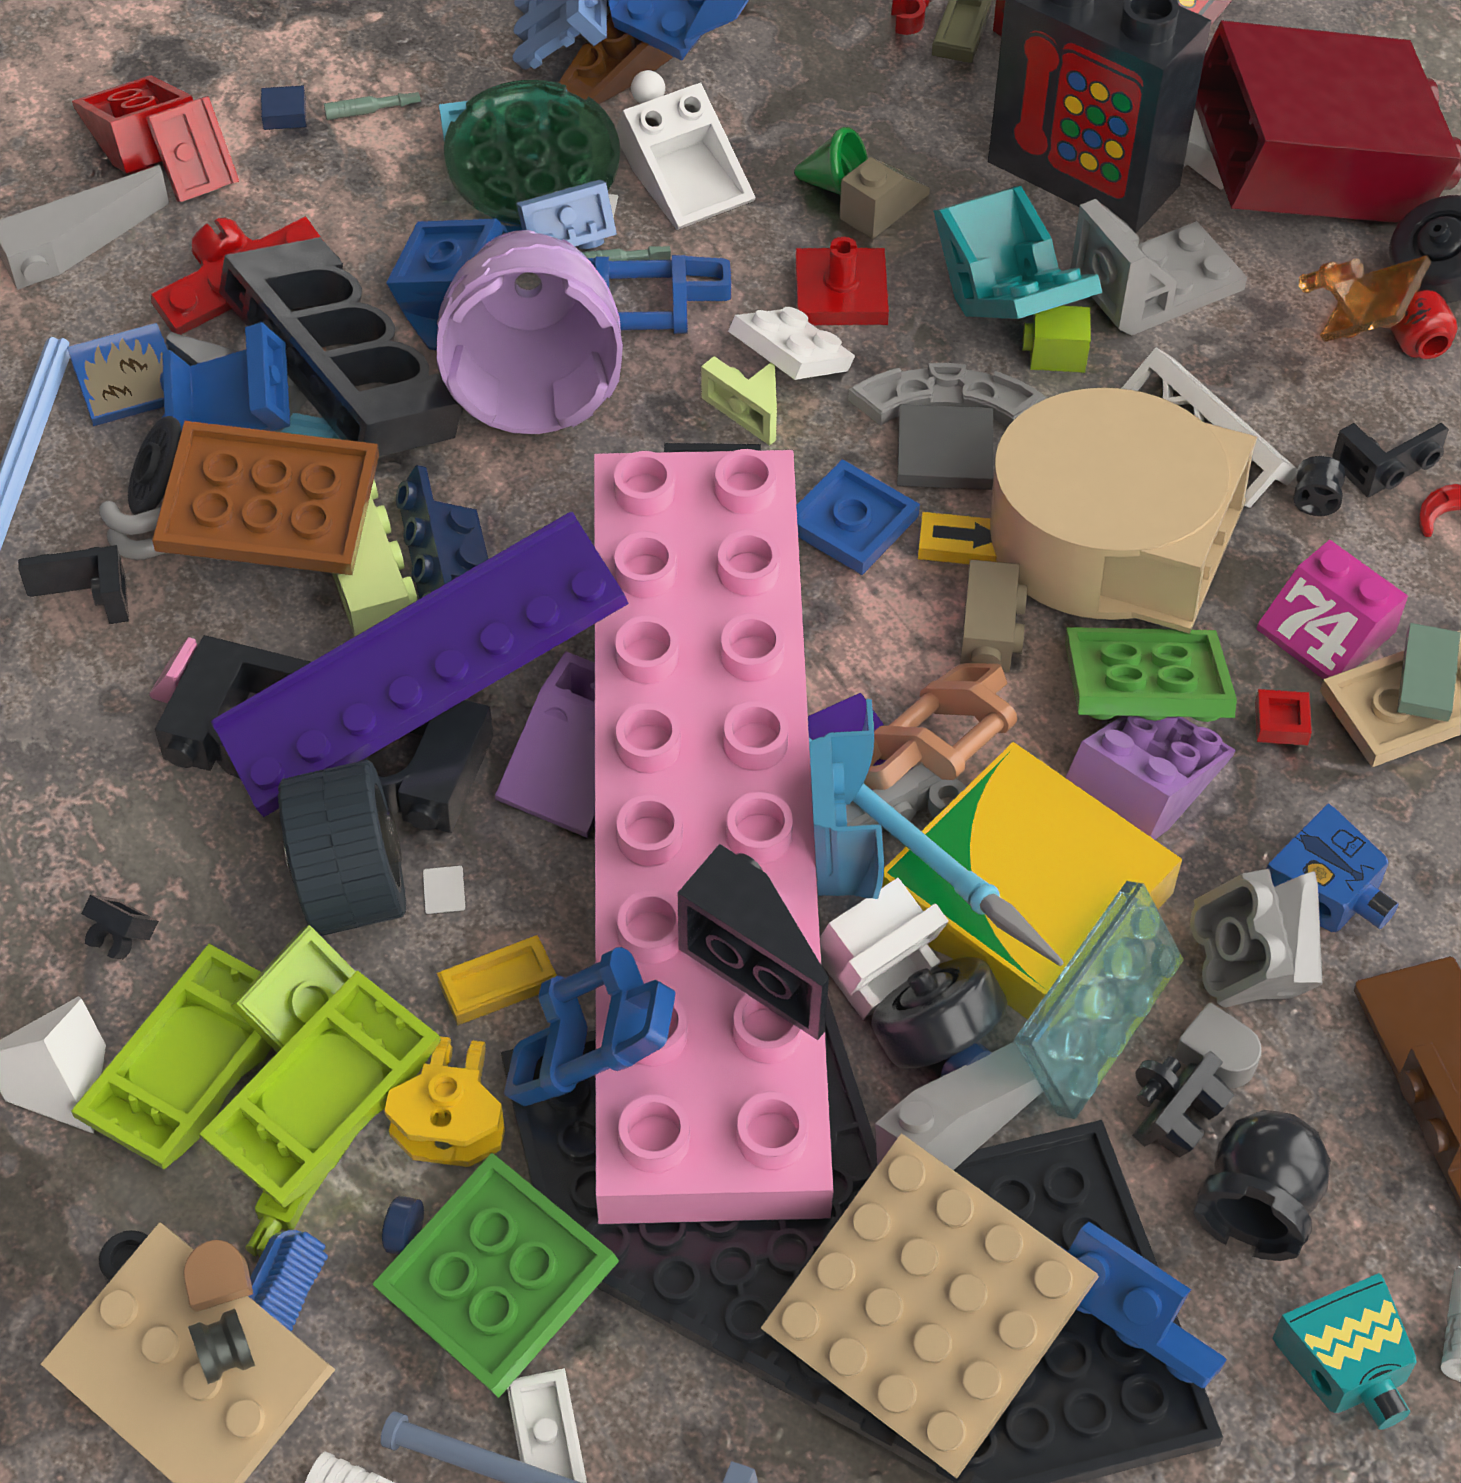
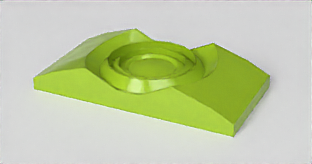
(178, 1063)
(321, 1090)

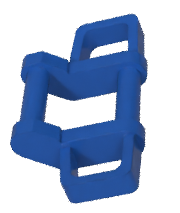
(683, 290)
(633, 1030)

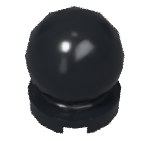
(1265, 1184)

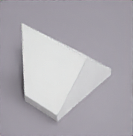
(52, 1062)

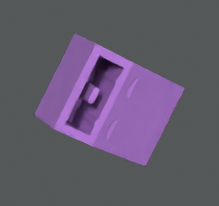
(555, 754)
(1149, 768)

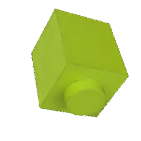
(1058, 339)

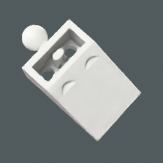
(685, 158)

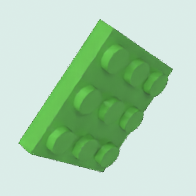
(1149, 673)
(495, 1274)

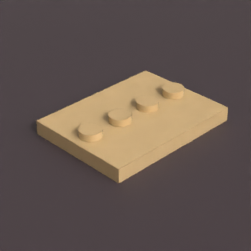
(144, 1378)

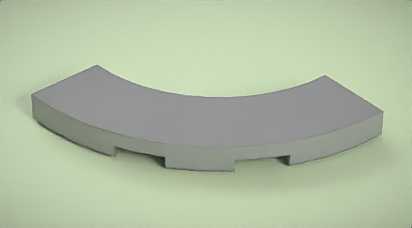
(943, 386)

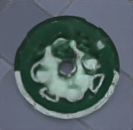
(521, 122)

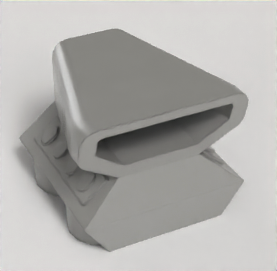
(1259, 938)

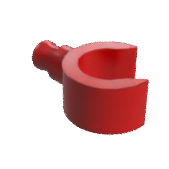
(910, 15)

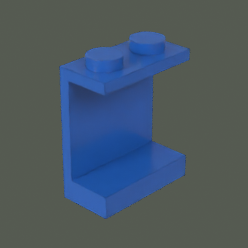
(234, 389)

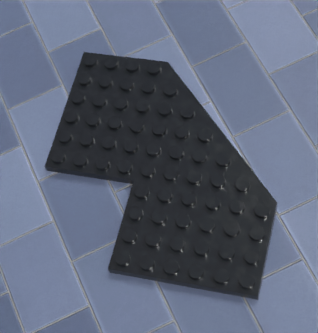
(1079, 1414)

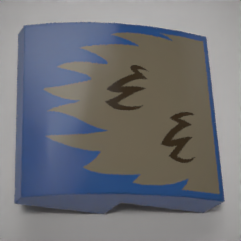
(120, 373)

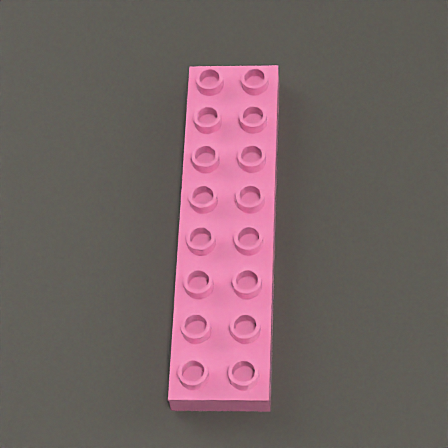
(692, 753)

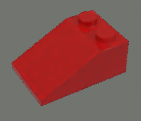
(120, 123)

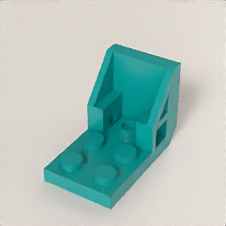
(1005, 258)

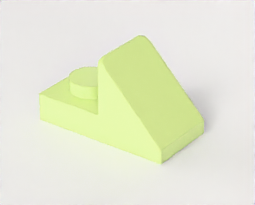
(745, 401)

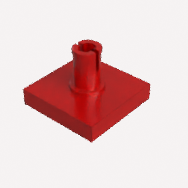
(842, 284)

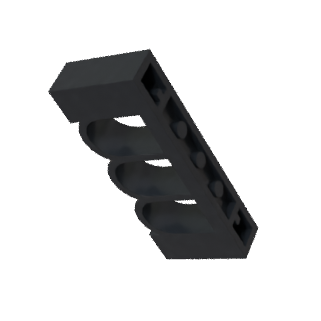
(298, 274)
(225, 672)

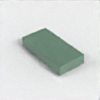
(1429, 672)

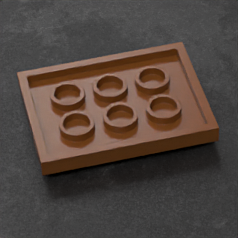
(267, 498)

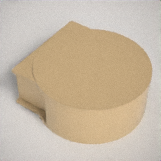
(1117, 504)

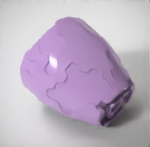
(532, 354)

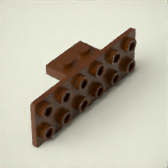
(1420, 1033)

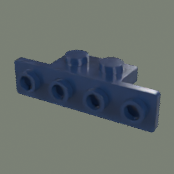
(440, 536)

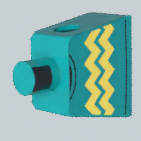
(1351, 1349)

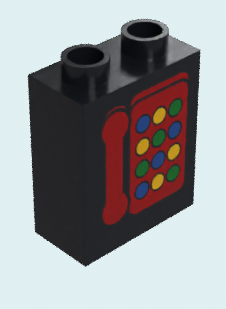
(1098, 99)

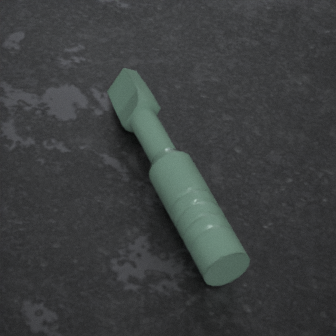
(367, 105)
(651, 253)

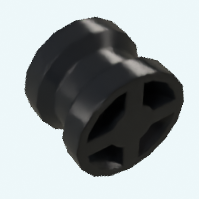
(1319, 486)

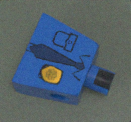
(1345, 867)

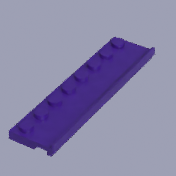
(421, 660)

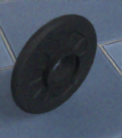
(153, 465)

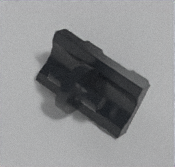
(1194, 1086)

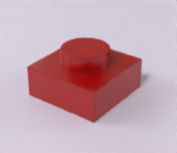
(1283, 717)

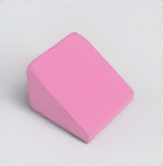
(173, 671)

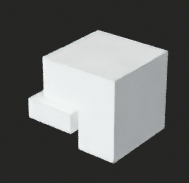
(880, 945)

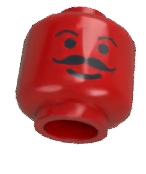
(1426, 327)

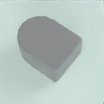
(1227, 1039)

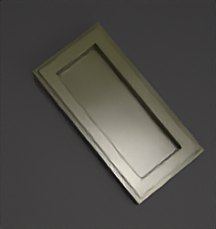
(961, 29)

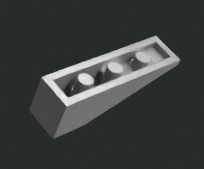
(66, 231)
(961, 1108)

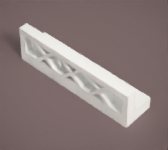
(1218, 413)

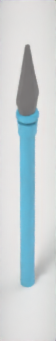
(978, 893)

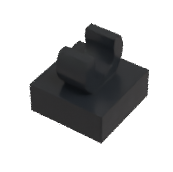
(120, 921)

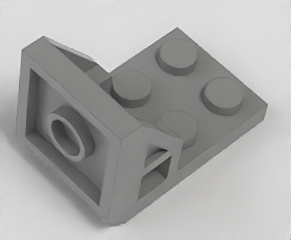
(1154, 278)

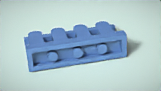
(556, 23)

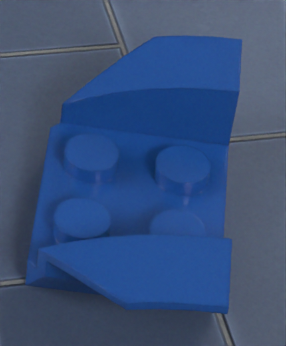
(673, 24)
(431, 262)

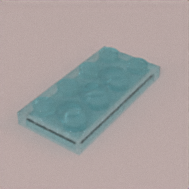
(1099, 1000)

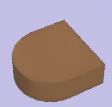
(216, 1275)

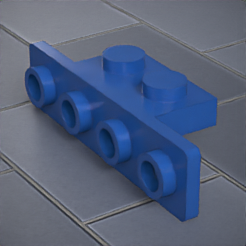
(1142, 1305)

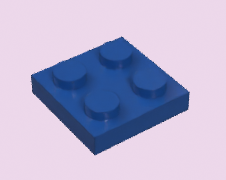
(854, 516)

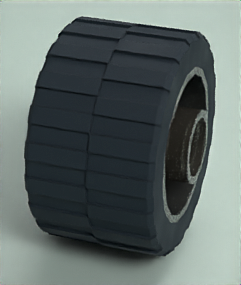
(342, 848)

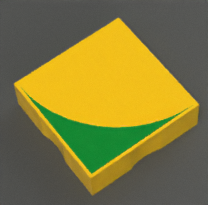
(1049, 856)

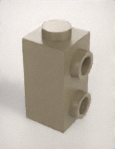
(991, 612)

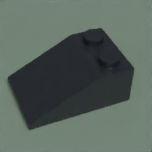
(747, 936)

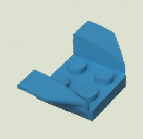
(846, 856)

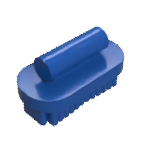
(286, 1274)

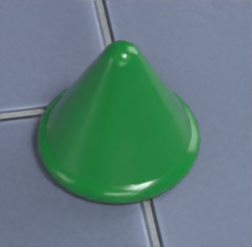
(833, 160)

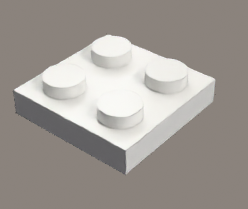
(792, 342)

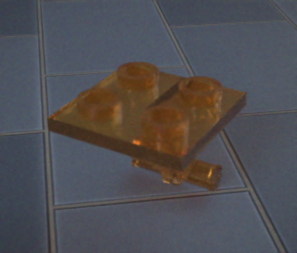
(1367, 298)

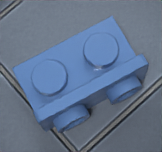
(574, 214)

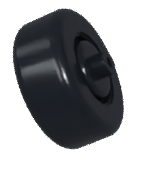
(1433, 232)
(939, 1012)

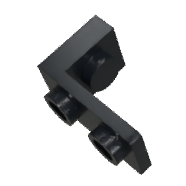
(1375, 469)
(79, 570)

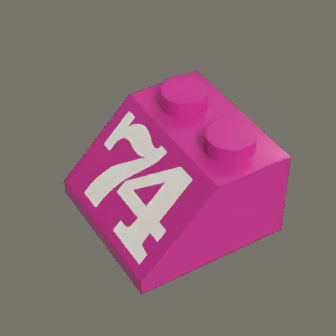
(1333, 612)

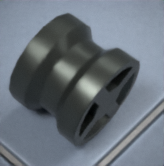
(221, 1346)

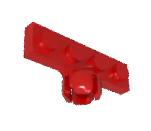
(197, 296)

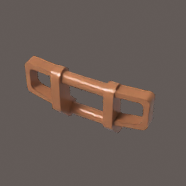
(964, 690)

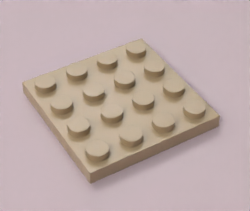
(930, 1304)

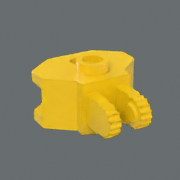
(447, 1108)

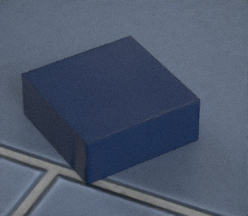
(283, 107)

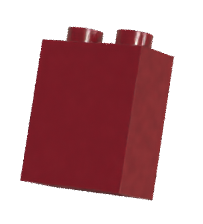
(1323, 123)

